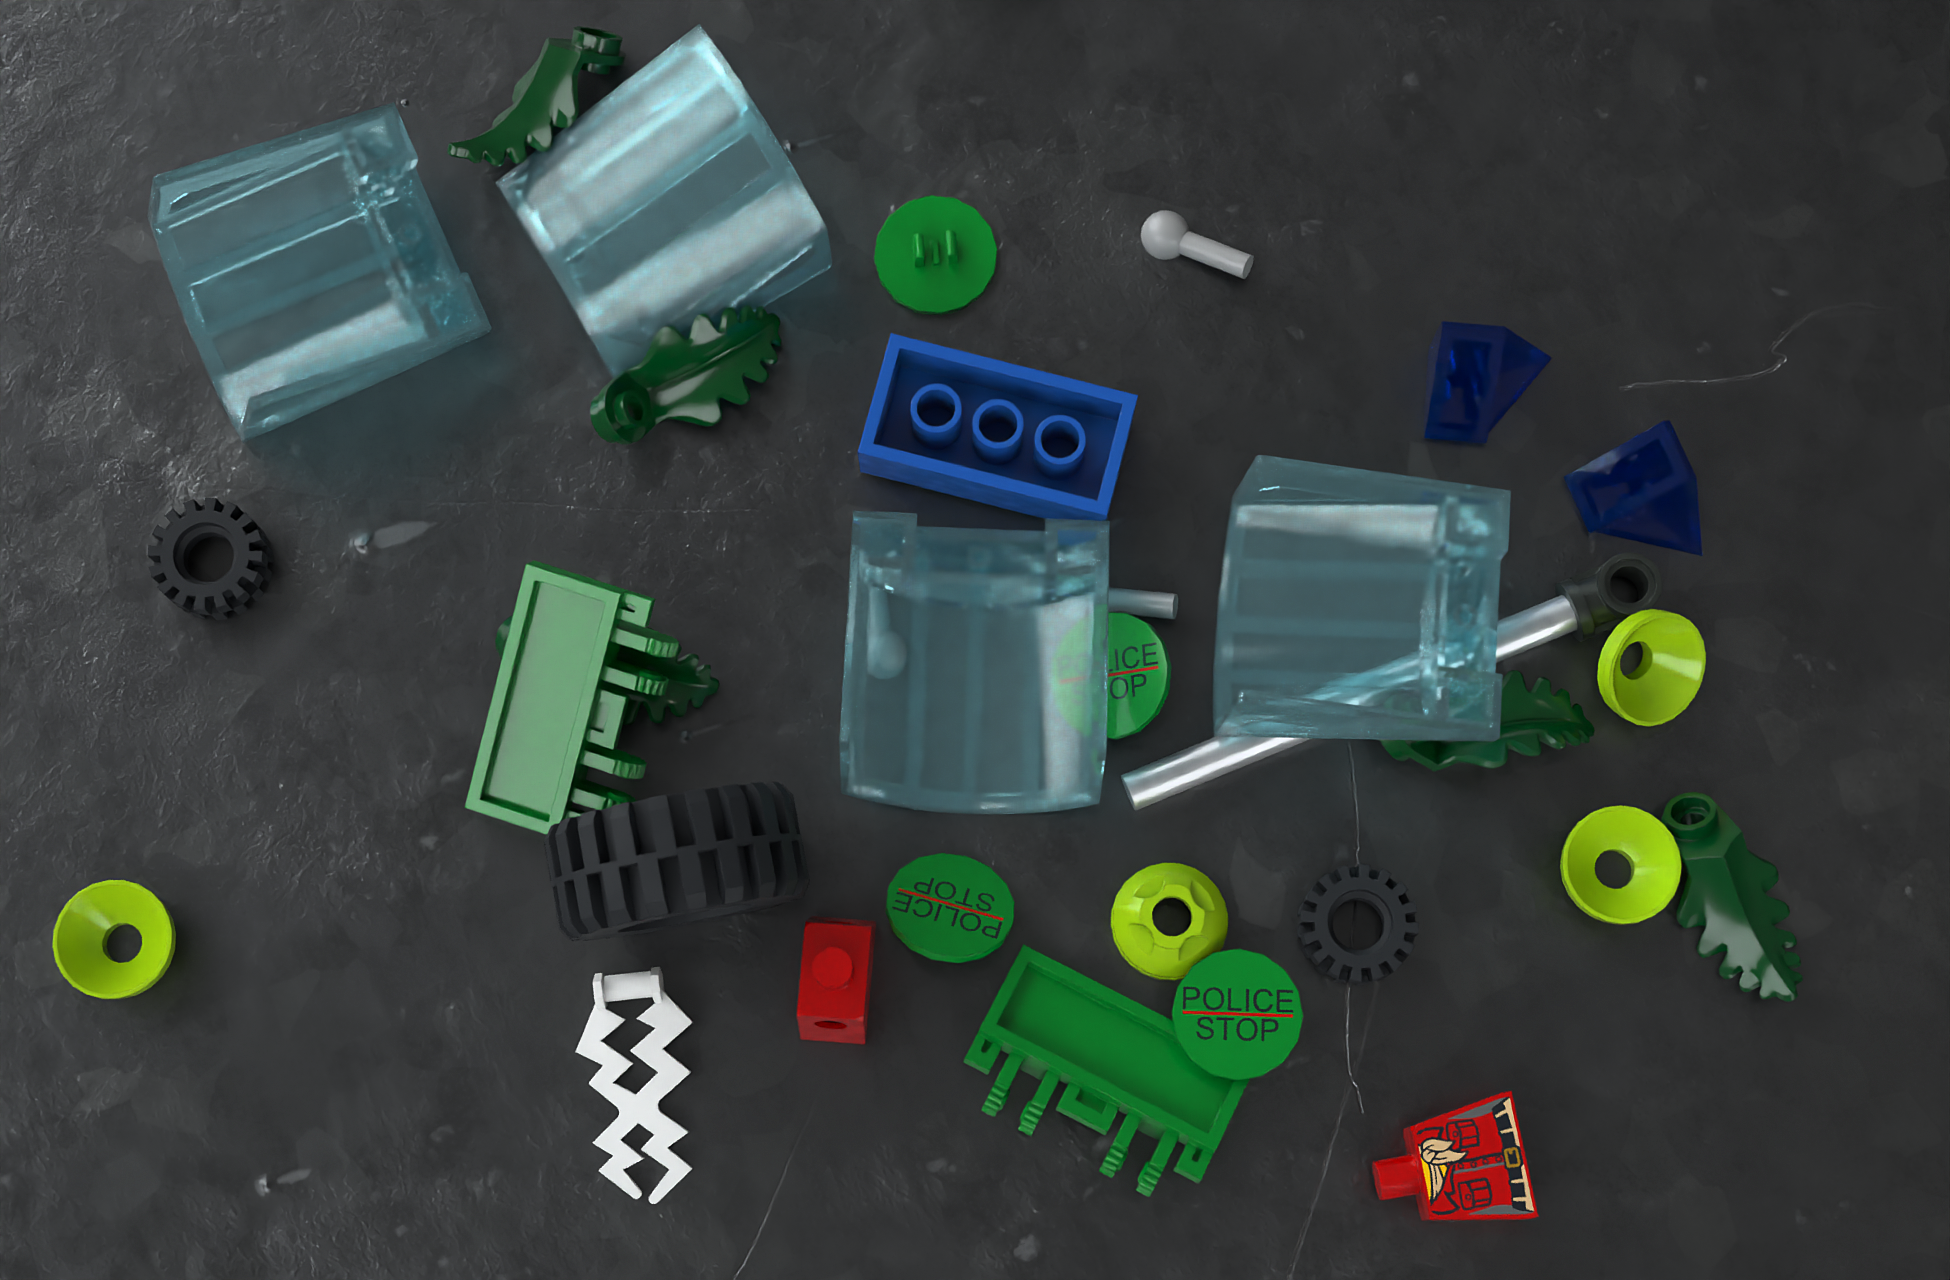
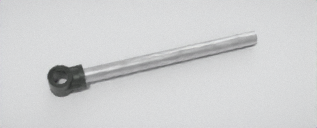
(1580, 607)

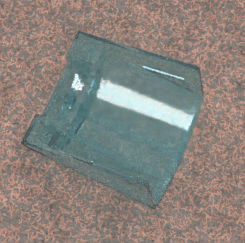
(667, 205)
(310, 267)
(1359, 606)
(975, 666)

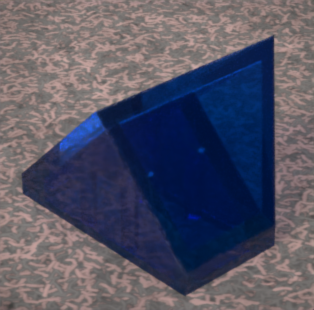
(1475, 379)
(1642, 492)

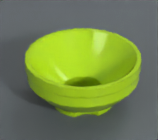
(1666, 675)
(1645, 845)
(83, 935)
(1139, 939)

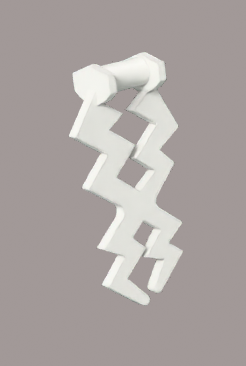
(642, 1107)

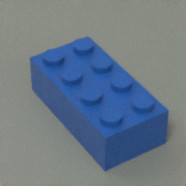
(995, 432)

